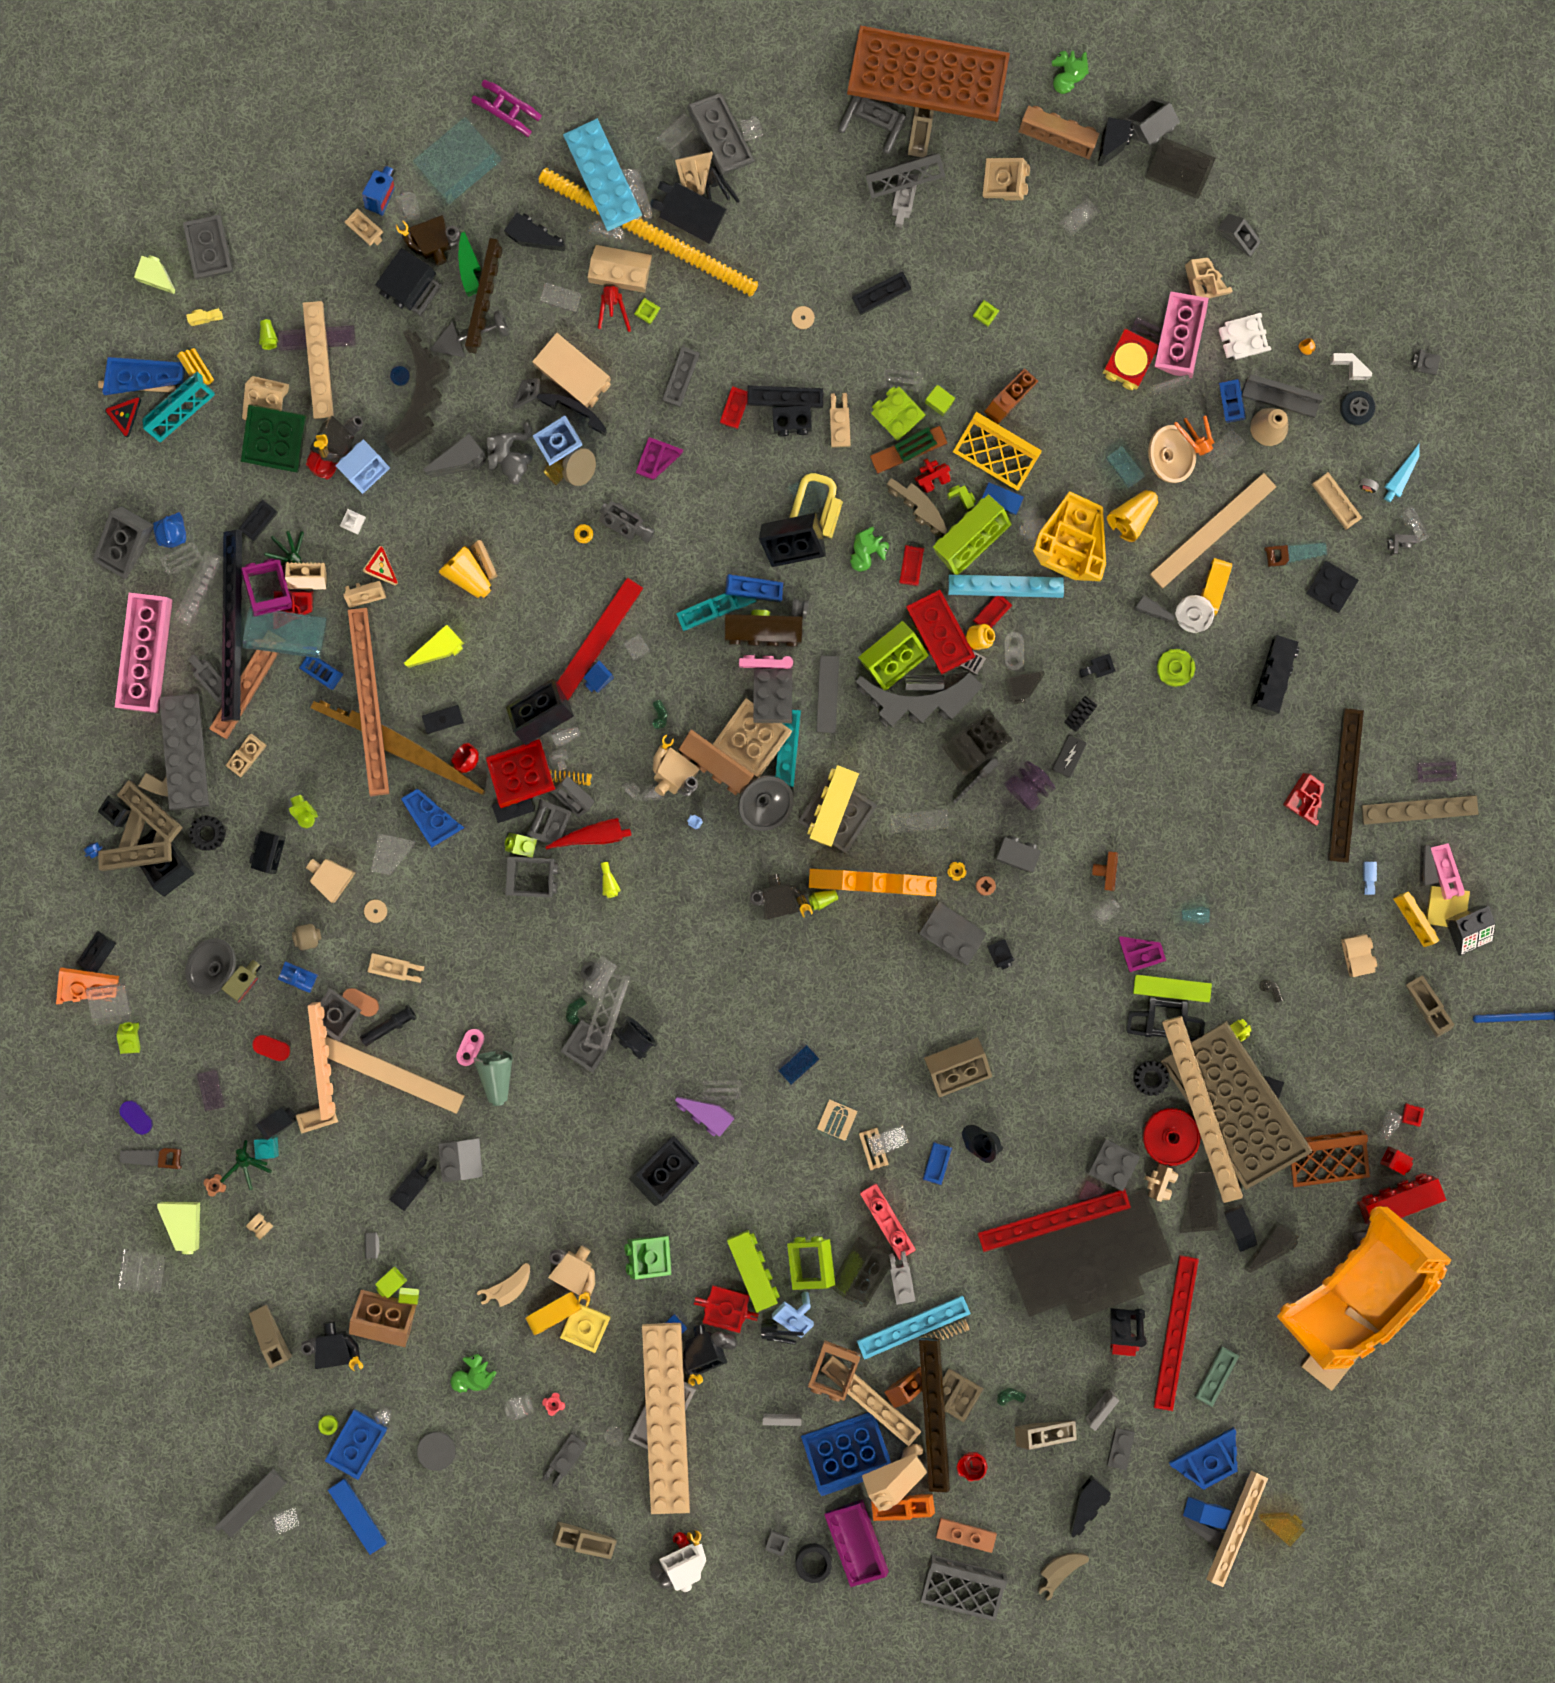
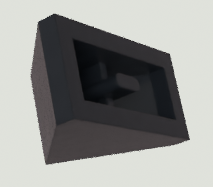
(114, 812)

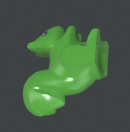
(1074, 71)
(865, 545)
(475, 1379)

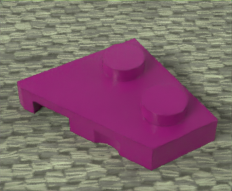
(657, 458)
(1141, 953)

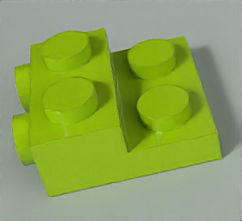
(897, 412)

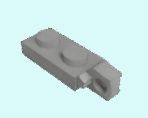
(904, 200)

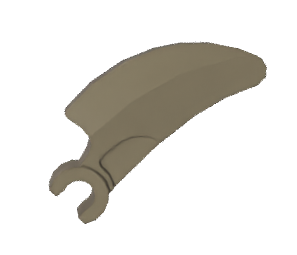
(1059, 1569)

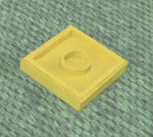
(1442, 909)
(585, 1328)

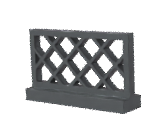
(971, 1574)

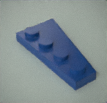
(136, 374)

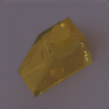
(1284, 1525)

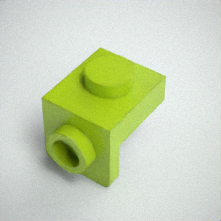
(967, 498)
(520, 845)
(128, 1038)

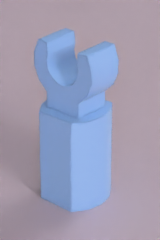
(694, 821)
(1369, 877)

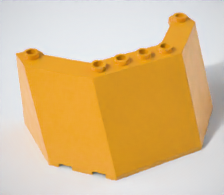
(1385, 1299)

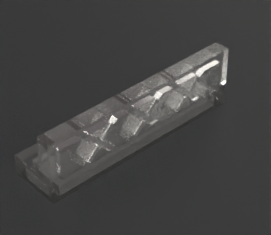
(198, 588)
(613, 1015)

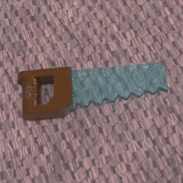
(1294, 553)

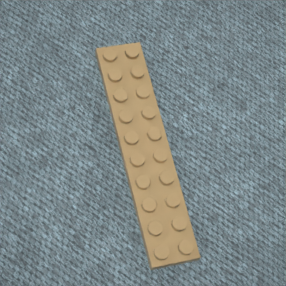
(666, 1418)

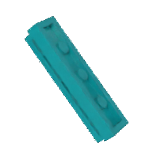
(172, 402)

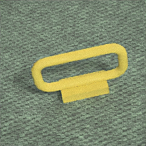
(832, 505)

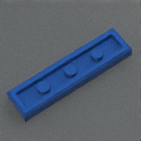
(357, 1516)

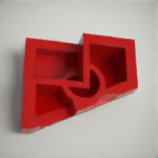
(301, 601)
(1309, 791)

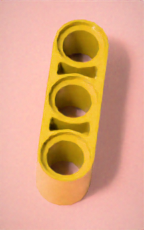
(1216, 582)
(553, 1313)

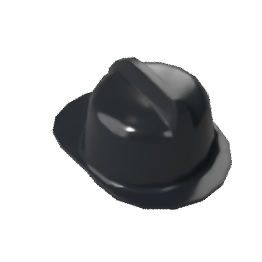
(981, 1143)

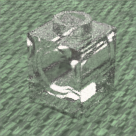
(519, 1406)

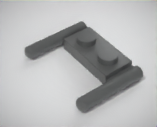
(877, 115)

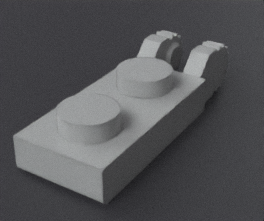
(901, 1280)

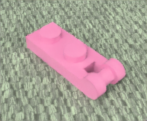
(767, 662)
(1447, 871)

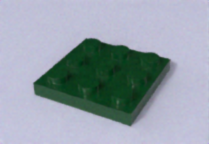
(273, 438)

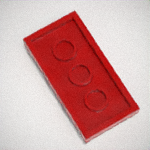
(940, 632)

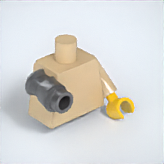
(673, 771)
(573, 1272)

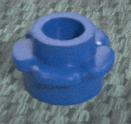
(92, 850)

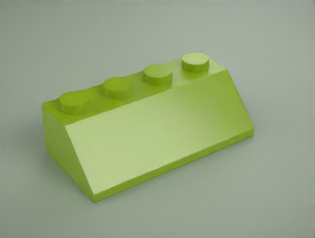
(972, 535)

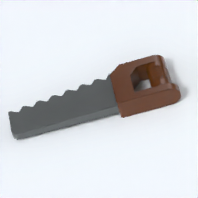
(152, 1158)

